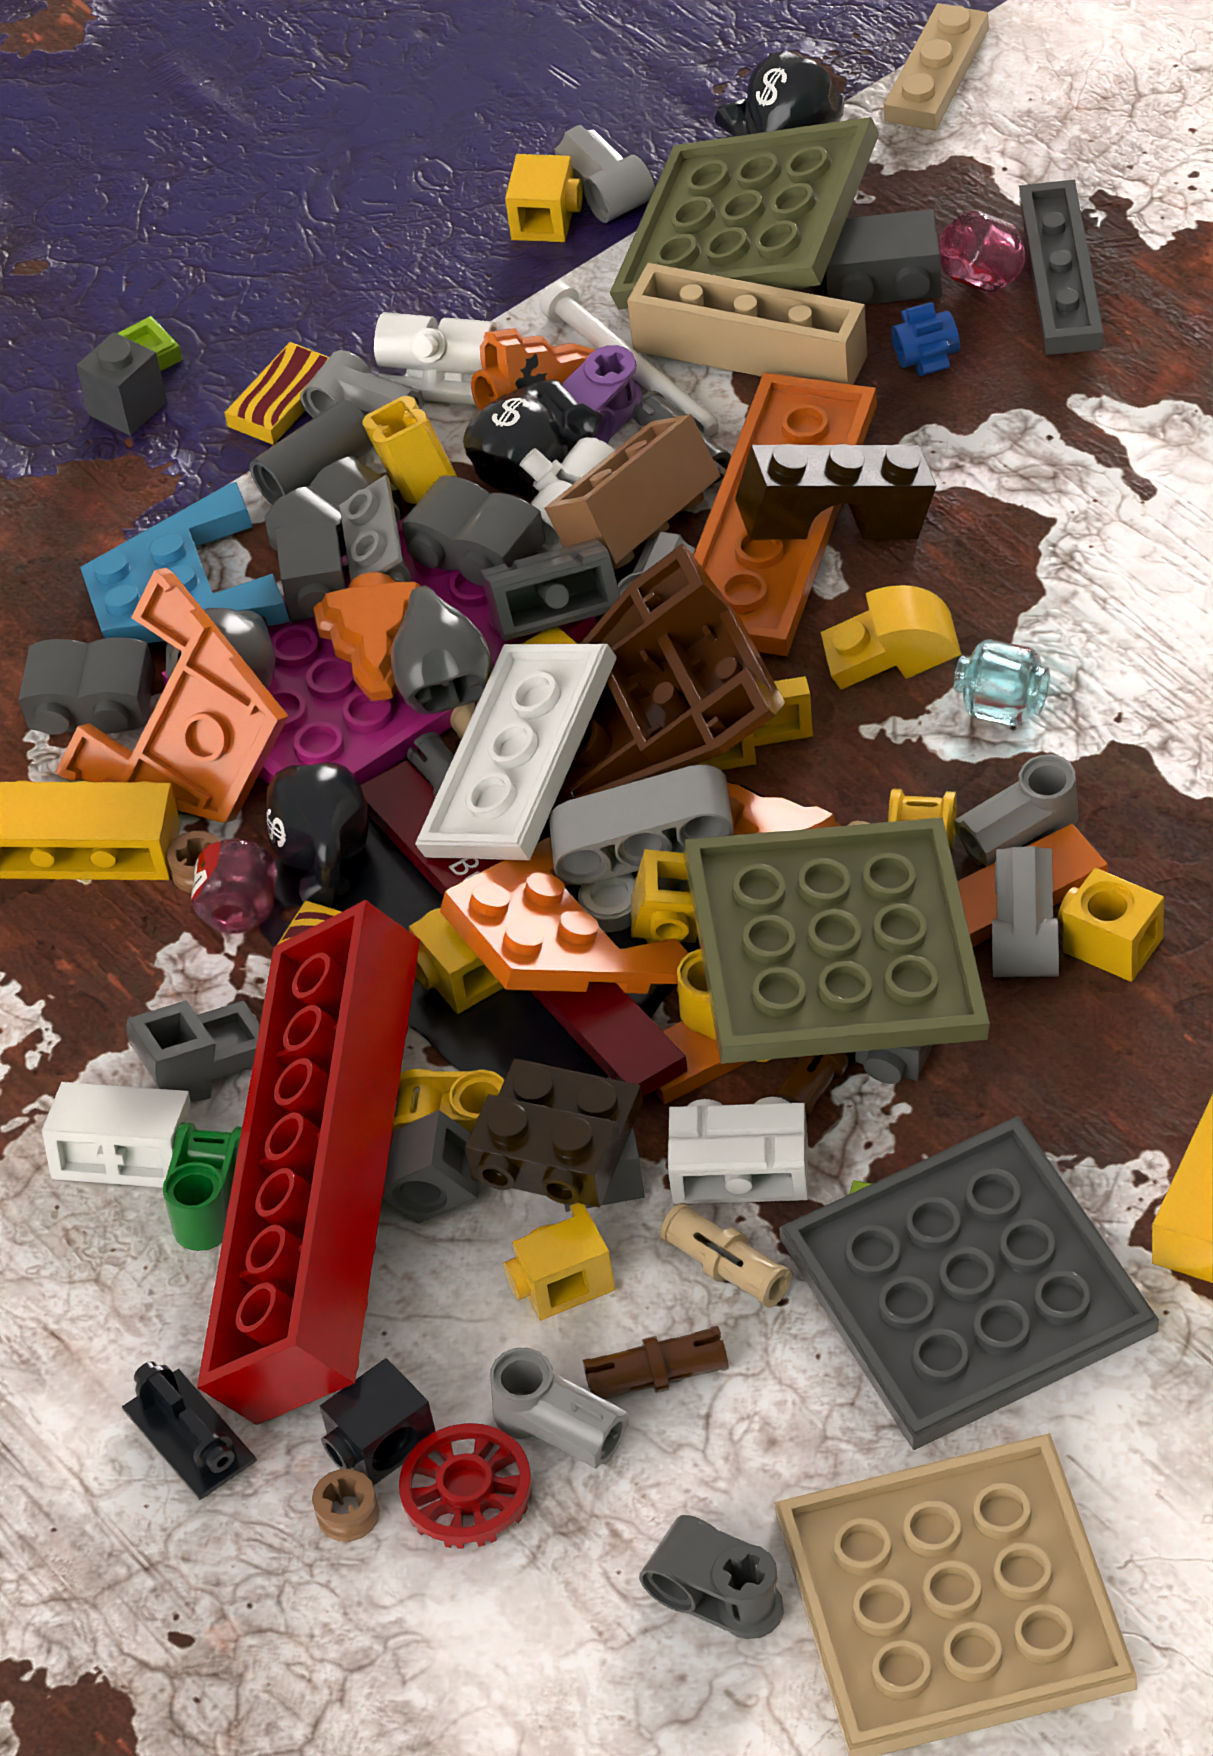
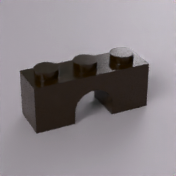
(793, 484)

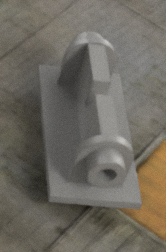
(373, 532)

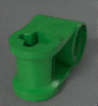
(200, 1185)

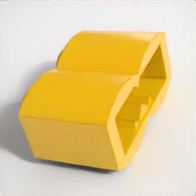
(407, 447)

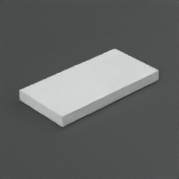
(516, 751)

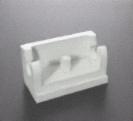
(113, 1133)

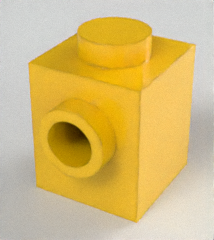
(542, 197)
(450, 964)

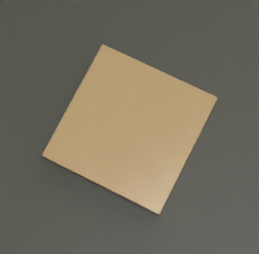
(953, 1597)

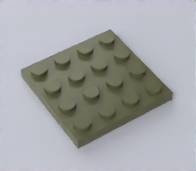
(752, 206)
(834, 940)

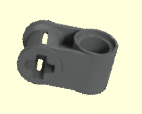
(715, 1578)

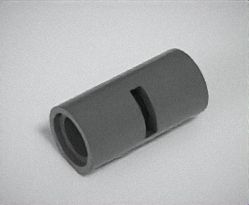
(309, 449)

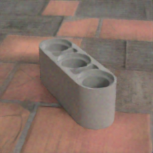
(609, 829)

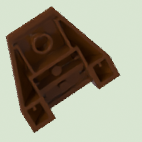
(680, 681)

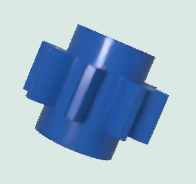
(925, 339)

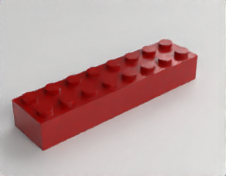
(311, 1166)

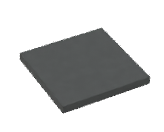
(967, 1281)

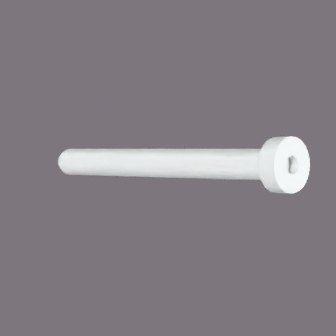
(561, 304)

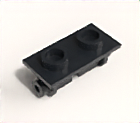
(186, 1429)

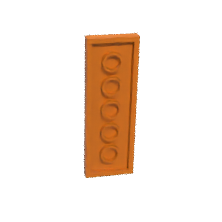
(773, 578)

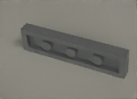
(1060, 267)

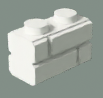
(738, 1152)

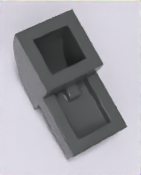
(192, 1049)

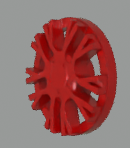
(465, 1484)

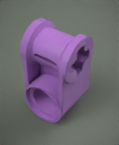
(607, 387)

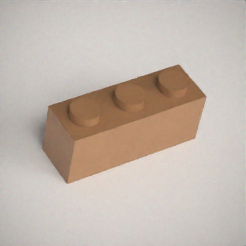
(636, 489)

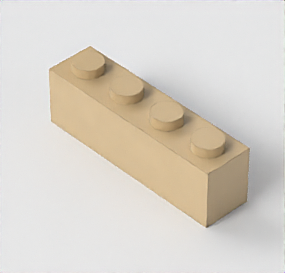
(746, 326)

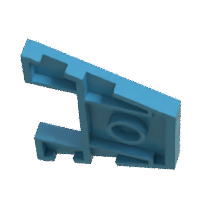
(122, 574)

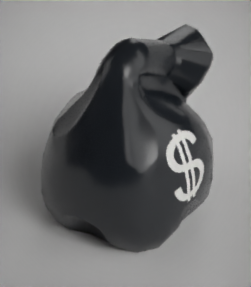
(783, 95)
(516, 423)
(317, 825)

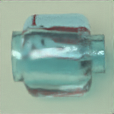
(1002, 682)

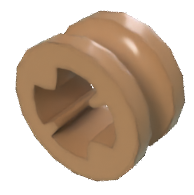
(181, 856)
(355, 1523)

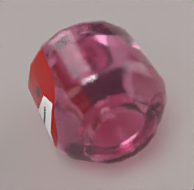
(981, 251)
(234, 885)

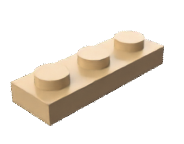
(936, 66)

